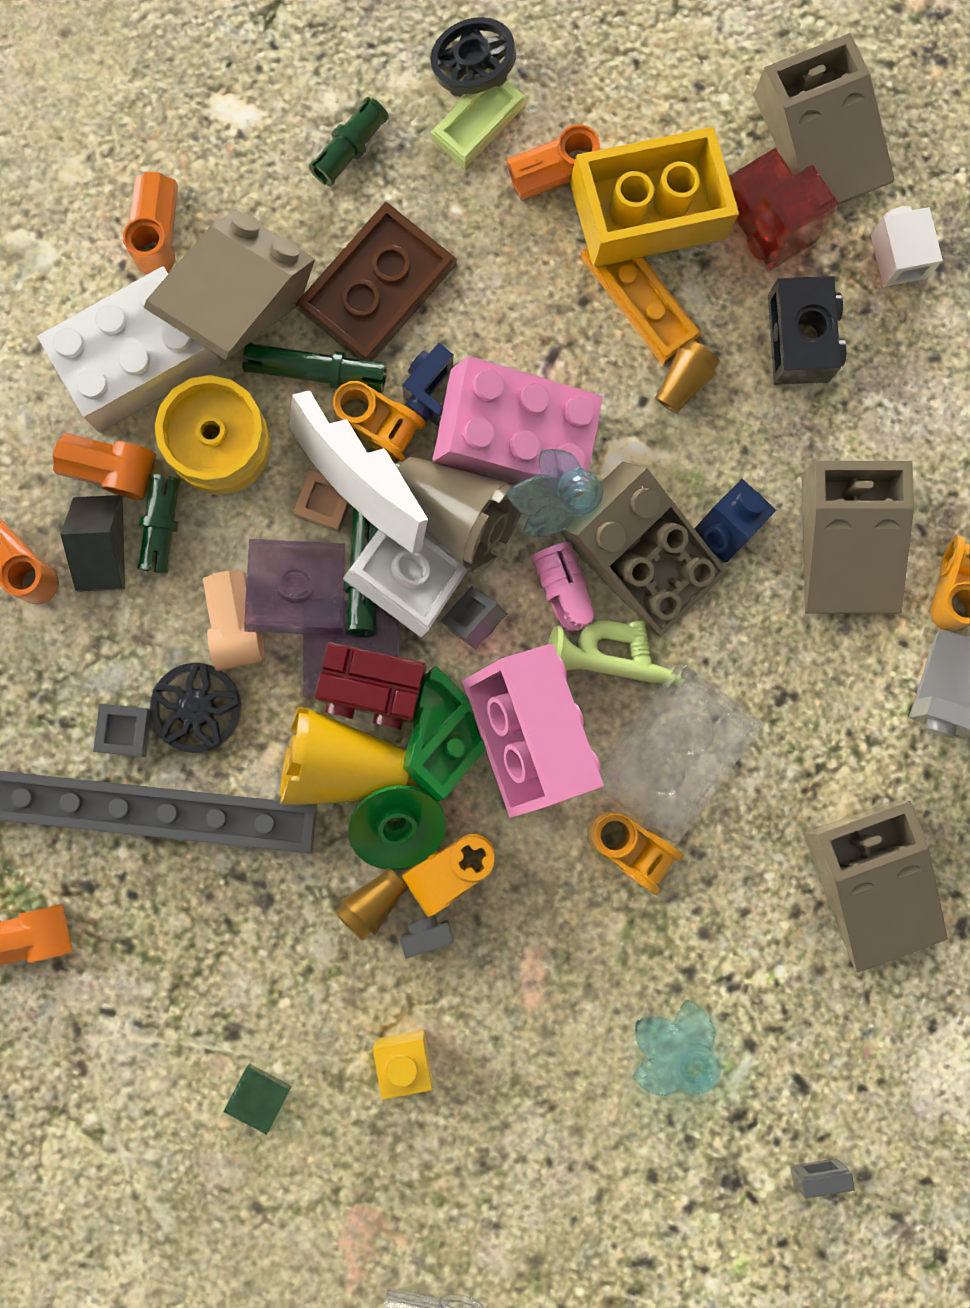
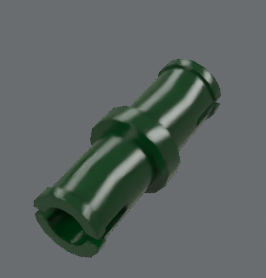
(348, 141)
(158, 523)

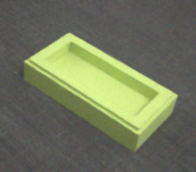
(477, 122)

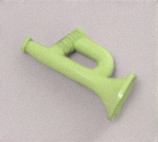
(589, 658)

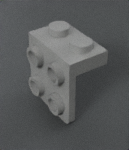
(945, 687)

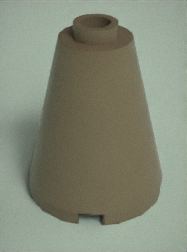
(462, 508)

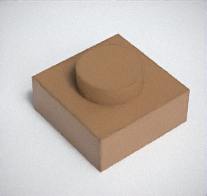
(321, 503)

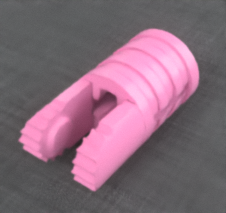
(564, 586)

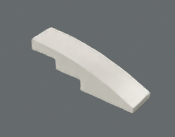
(361, 478)

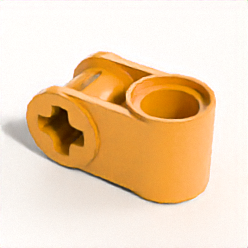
(380, 420)
(952, 582)
(639, 855)
(444, 877)

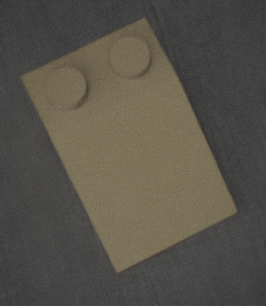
(232, 284)

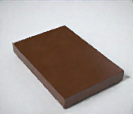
(376, 283)

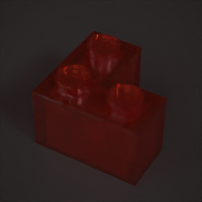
(780, 209)

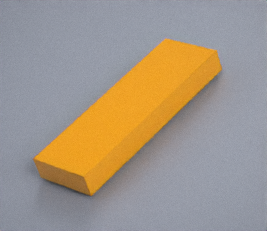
(646, 305)

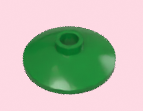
(398, 842)

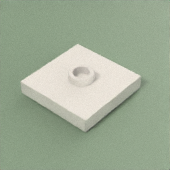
(406, 583)

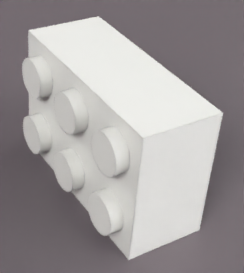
(122, 355)

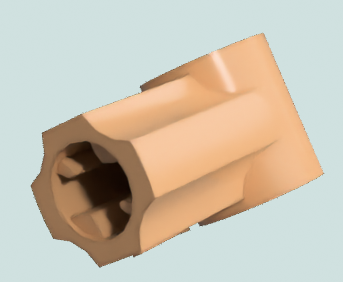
(226, 607)

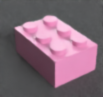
(504, 418)
(532, 730)

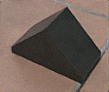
(95, 543)

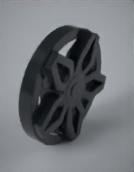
(473, 56)
(195, 707)

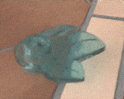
(550, 495)
(671, 1047)

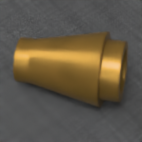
(687, 375)
(371, 904)

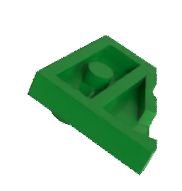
(442, 736)

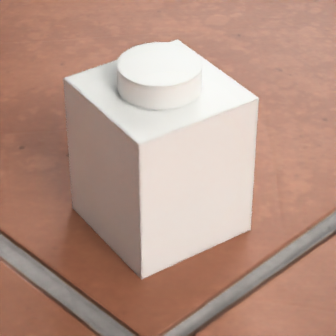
(906, 246)

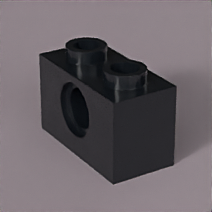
(795, 356)

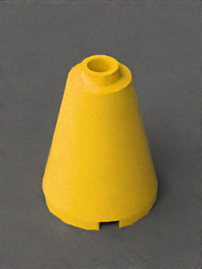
(336, 762)

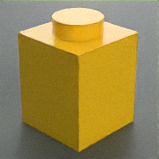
(403, 1064)

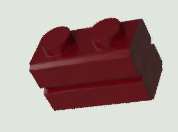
(370, 684)

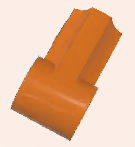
(549, 163)
(152, 222)
(116, 467)
(16, 561)
(35, 936)

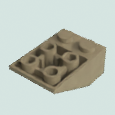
(827, 116)
(856, 535)
(645, 548)
(879, 883)

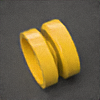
(195, 414)

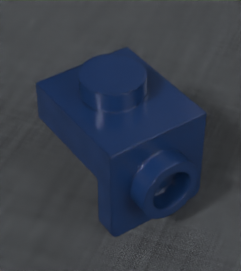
(425, 376)
(734, 520)

